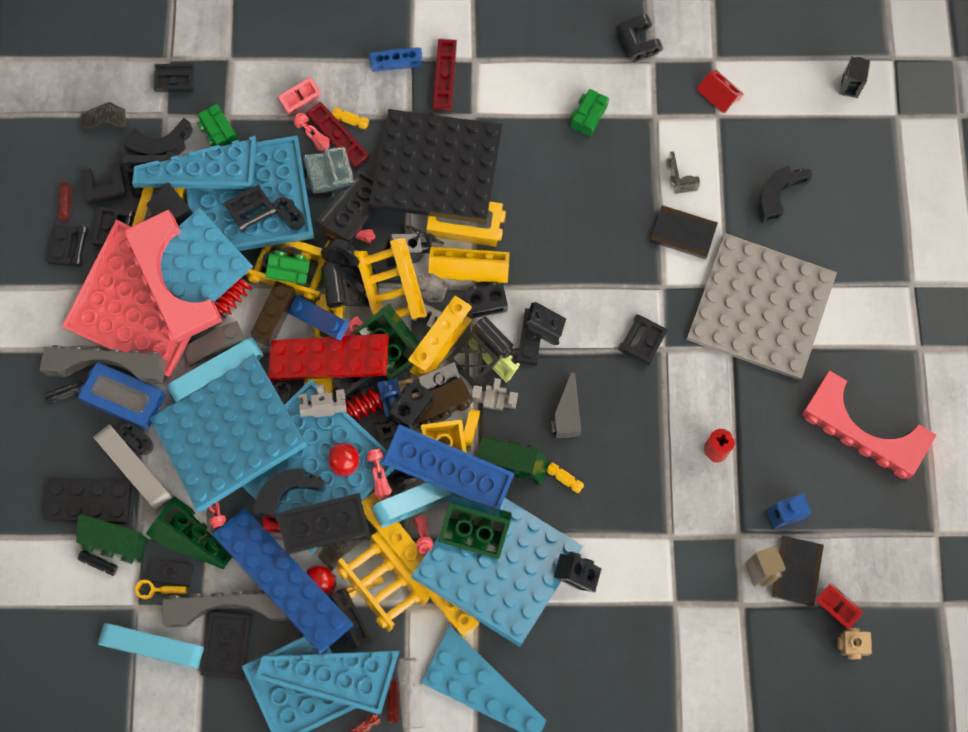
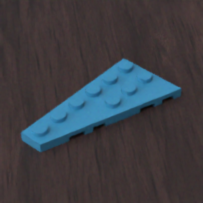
(203, 169)
(343, 677)
(471, 680)

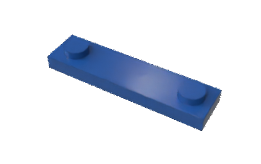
(318, 317)

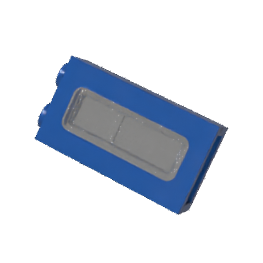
(121, 396)

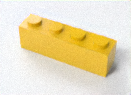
(469, 264)

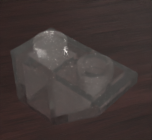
(432, 287)

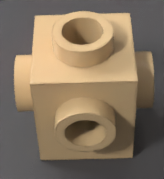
(861, 645)

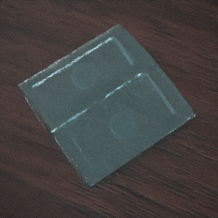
(328, 170)

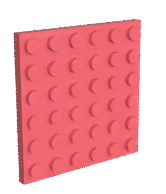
(117, 306)

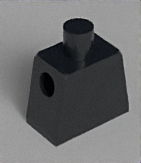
(169, 200)
(415, 247)

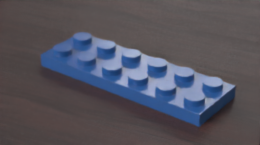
(448, 468)

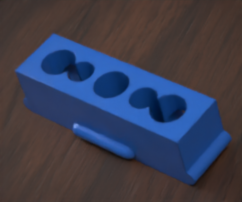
(388, 59)

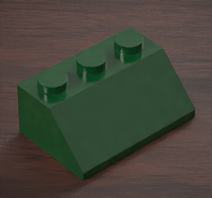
(400, 342)
(475, 527)
(110, 539)

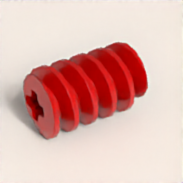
(227, 300)
(364, 404)
(719, 445)

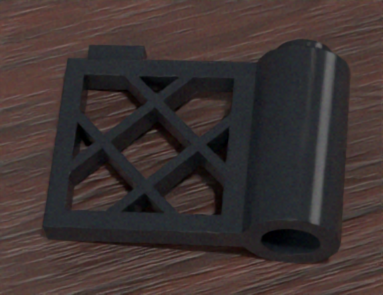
(338, 287)
(492, 342)

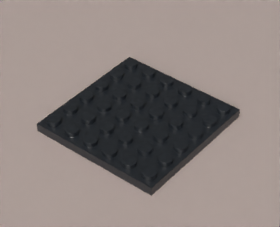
(436, 166)

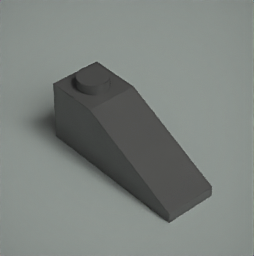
(214, 343)
(567, 416)

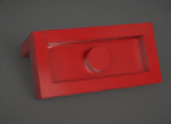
(719, 91)

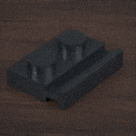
(174, 77)
(545, 323)

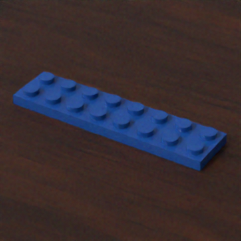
(283, 580)

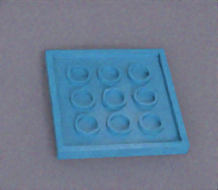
(201, 261)
(288, 708)

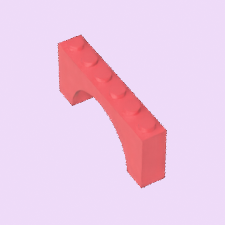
(148, 245)
(899, 454)

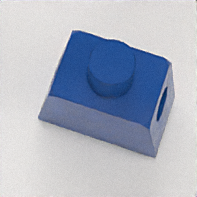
(790, 511)

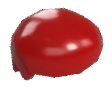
(343, 459)
(323, 578)

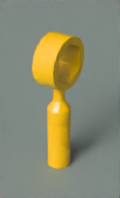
(164, 589)

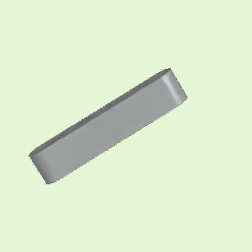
(132, 467)

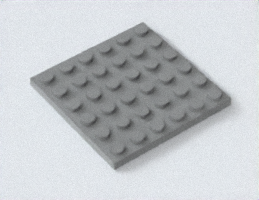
(762, 306)

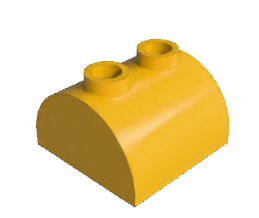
(447, 432)

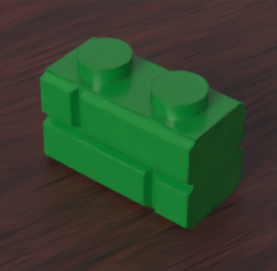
(589, 112)
(216, 127)
(287, 268)

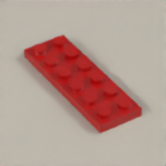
(328, 357)

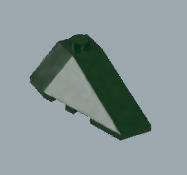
(183, 533)

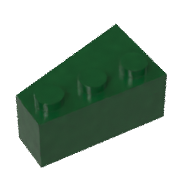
(515, 458)

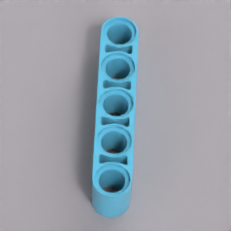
(213, 369)
(409, 503)
(150, 645)

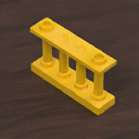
(311, 252)
(404, 270)
(441, 337)
(392, 562)

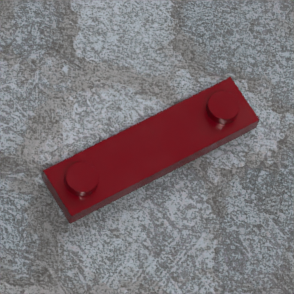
(444, 75)
(337, 134)

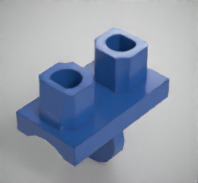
(389, 391)

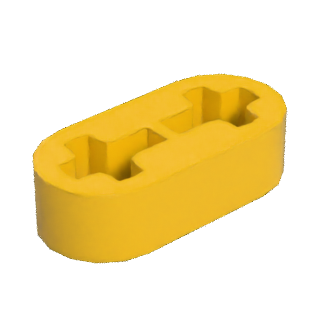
(471, 425)

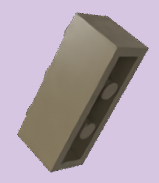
(765, 567)

